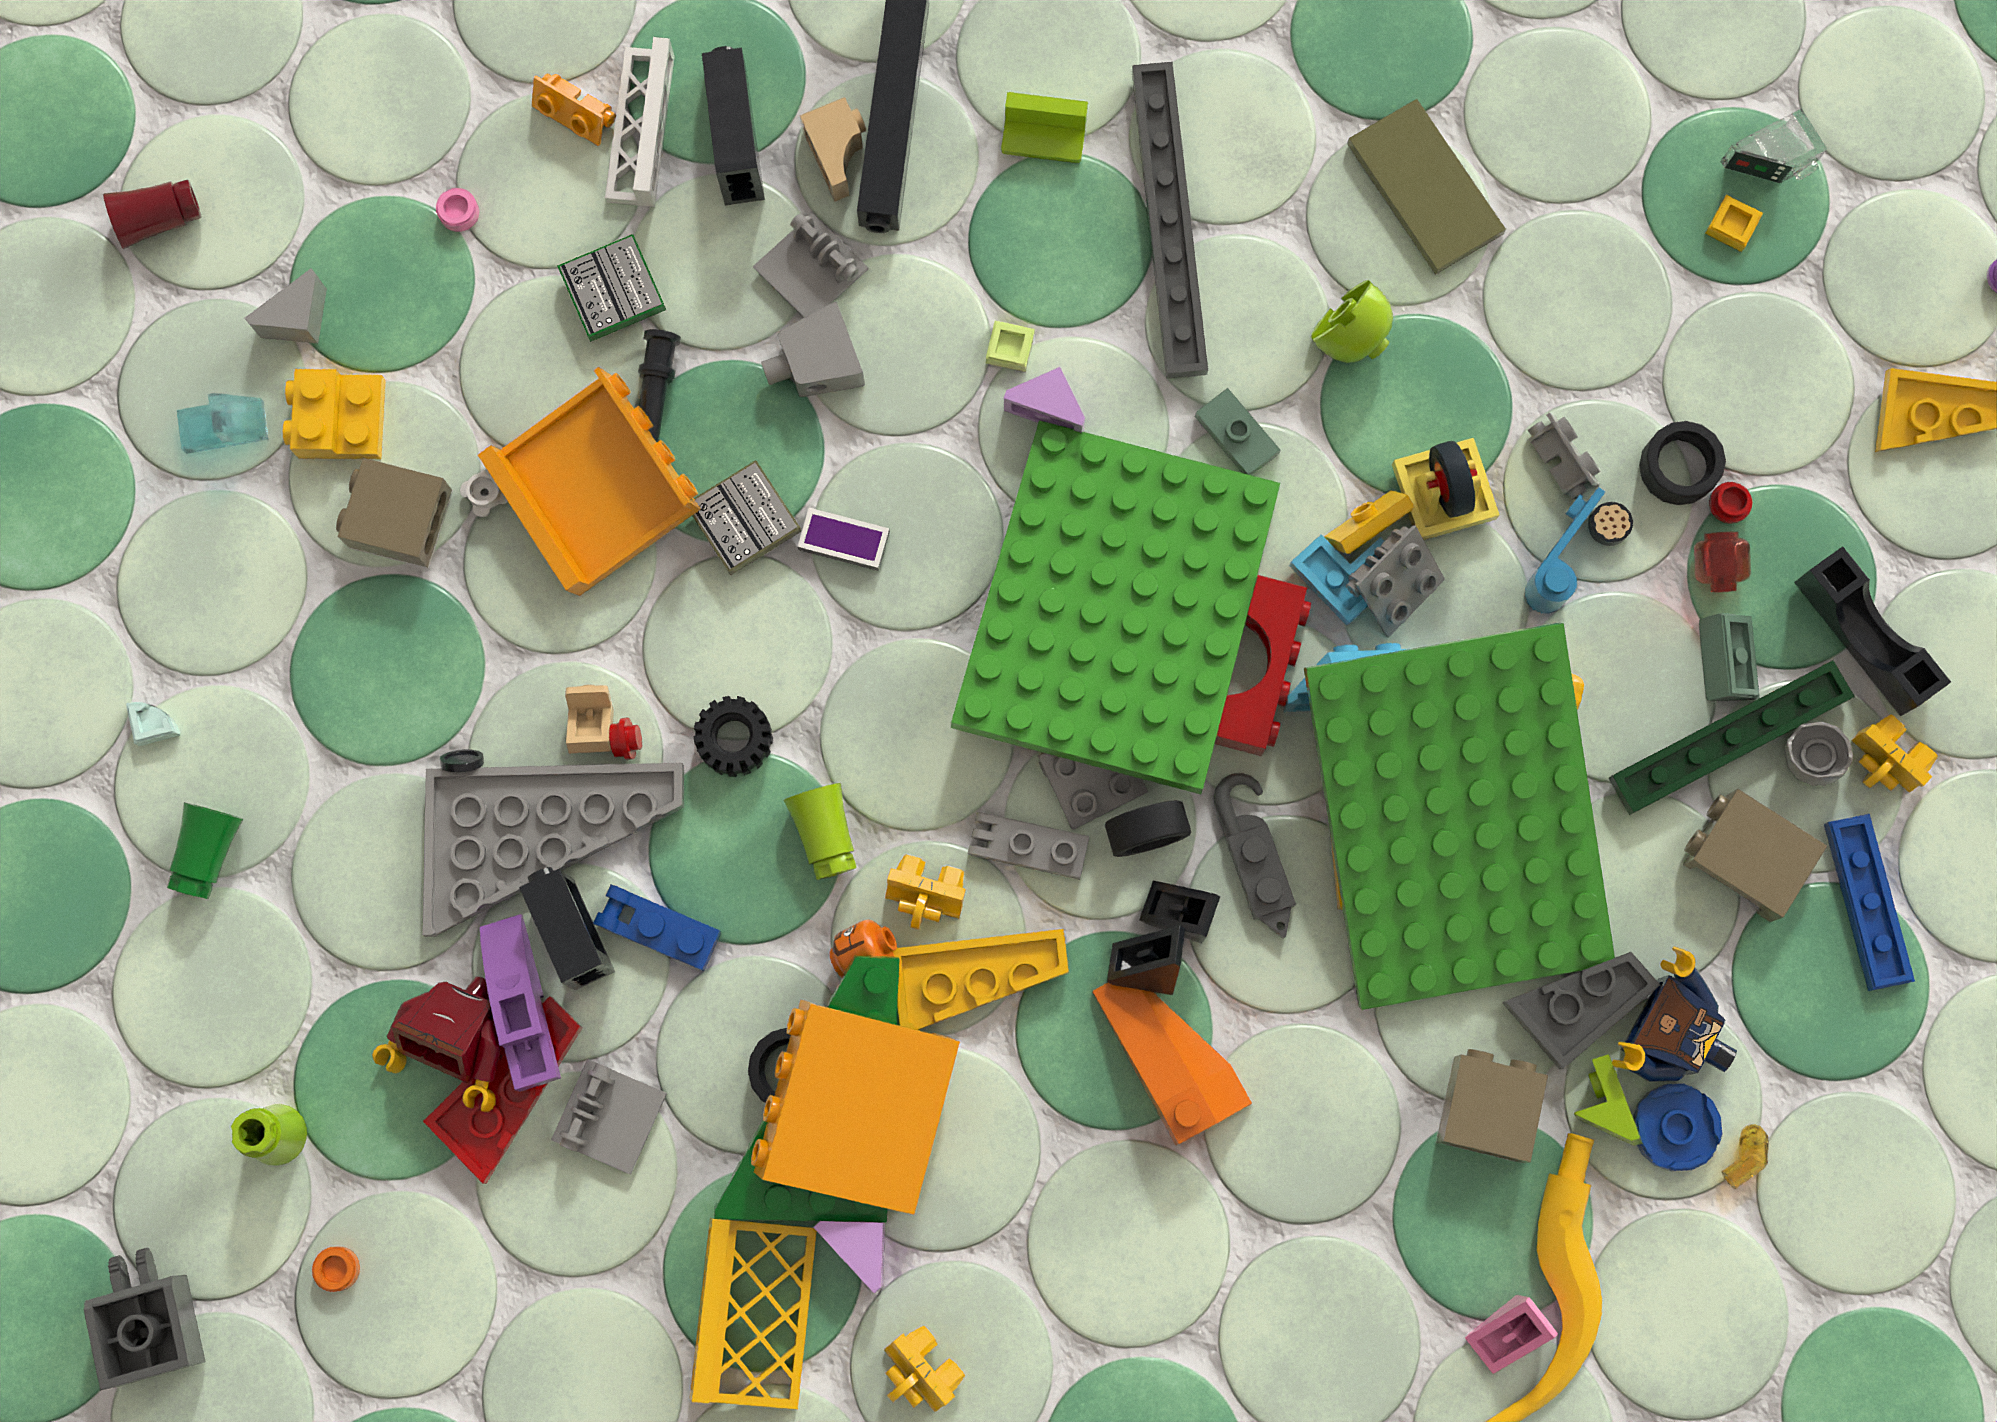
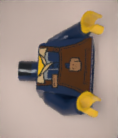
(1676, 1027)

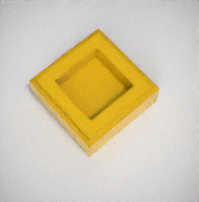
(1734, 223)

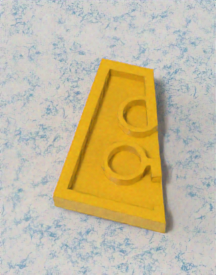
(1933, 408)

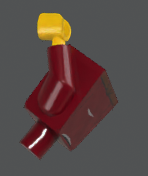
(450, 1033)

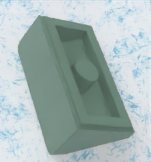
(1728, 657)

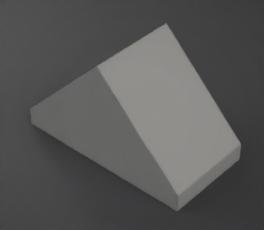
(292, 312)

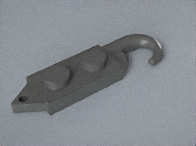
(1255, 857)

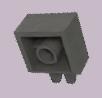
(117, 1318)

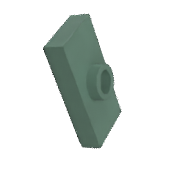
(1237, 432)

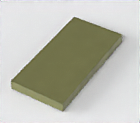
(1426, 186)

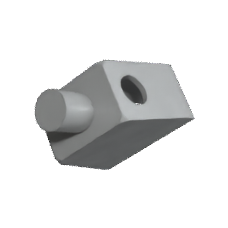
(816, 355)

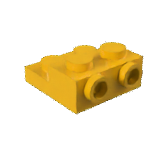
(335, 415)

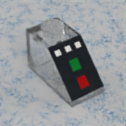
(1778, 151)

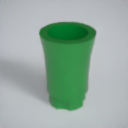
(201, 849)

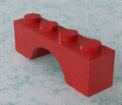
(1274, 618)

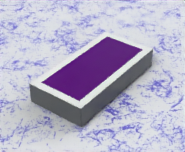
(843, 539)

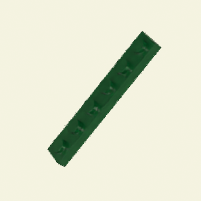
(1731, 737)

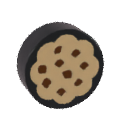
(1610, 523)

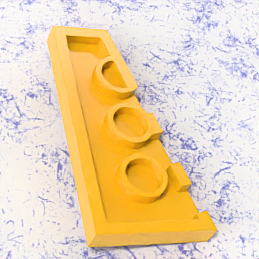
(966, 974)

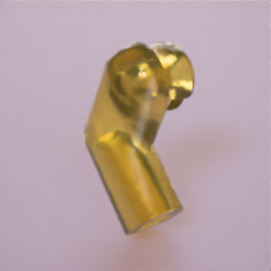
(1752, 1156)

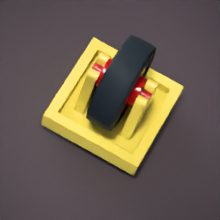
(1446, 488)

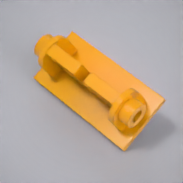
(559, 101)

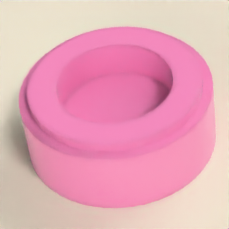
(457, 209)

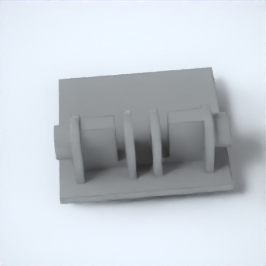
(810, 266)
(1397, 580)
(1088, 790)
(608, 1116)

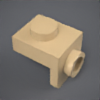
(588, 718)

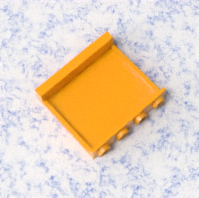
(592, 484)
(854, 1107)

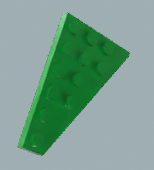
(867, 991)

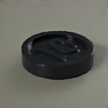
(462, 760)

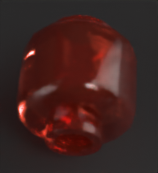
(1722, 560)

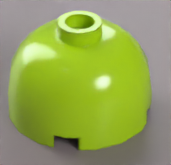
(1356, 325)

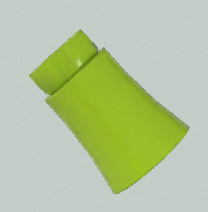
(823, 829)
(283, 1131)

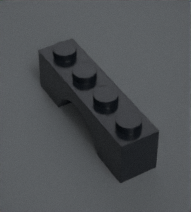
(1895, 666)

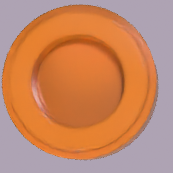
(336, 1269)

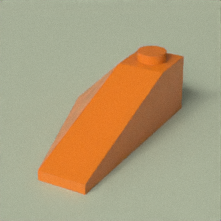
(1176, 1066)

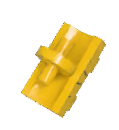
(1888, 761)
(925, 896)
(933, 1386)

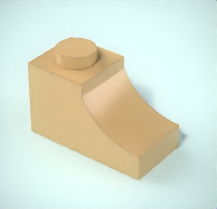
(833, 138)

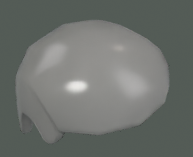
(1818, 753)

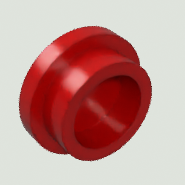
(1730, 502)
(625, 739)

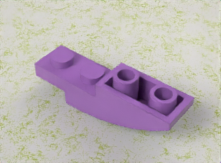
(517, 1003)

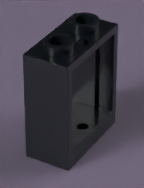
(566, 928)

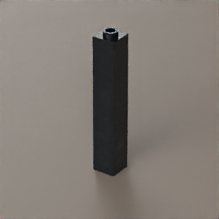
(892, 115)

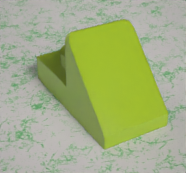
(1614, 1115)

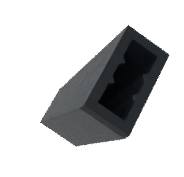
(732, 126)

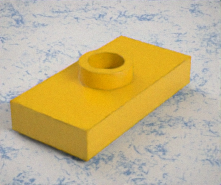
(1369, 521)

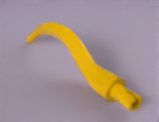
(1569, 1274)

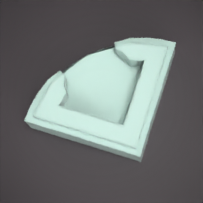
(150, 723)

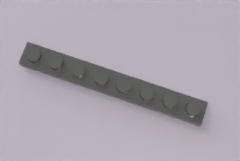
(1169, 220)

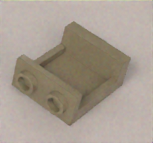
(1754, 853)

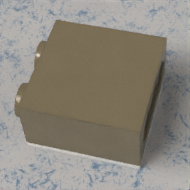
(394, 512)
(1492, 1106)

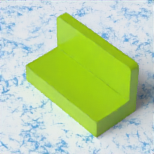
(1044, 127)

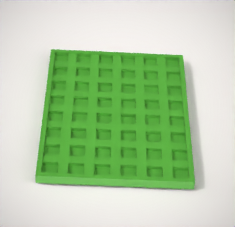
(1117, 607)
(1460, 815)

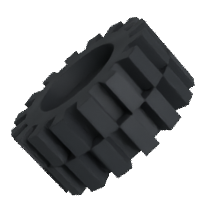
(721, 713)

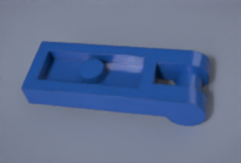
(659, 928)

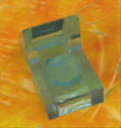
(222, 423)

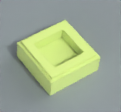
(1010, 346)

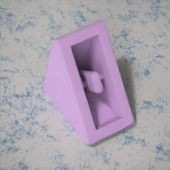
(1047, 400)
(859, 1246)

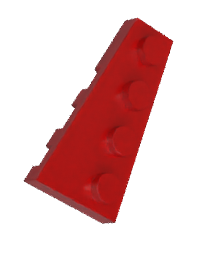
(484, 1137)

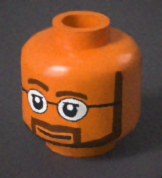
(862, 940)

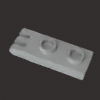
(1030, 846)

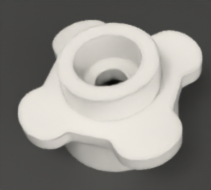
(472, 490)

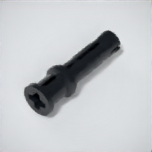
(656, 373)

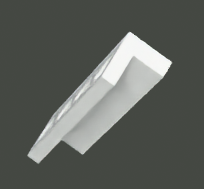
(649, 126)

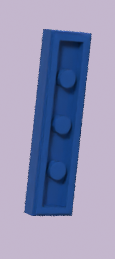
(1869, 902)

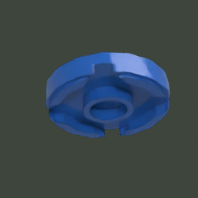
(1677, 1127)

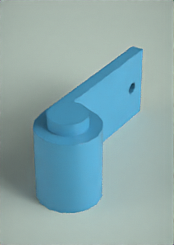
(1554, 579)

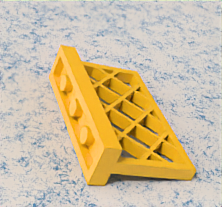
(714, 1312)

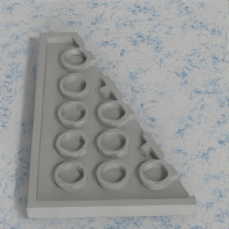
(507, 822)

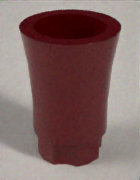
(151, 210)

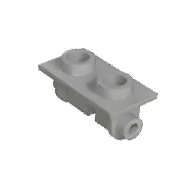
(1575, 467)

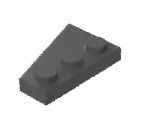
(1582, 1007)

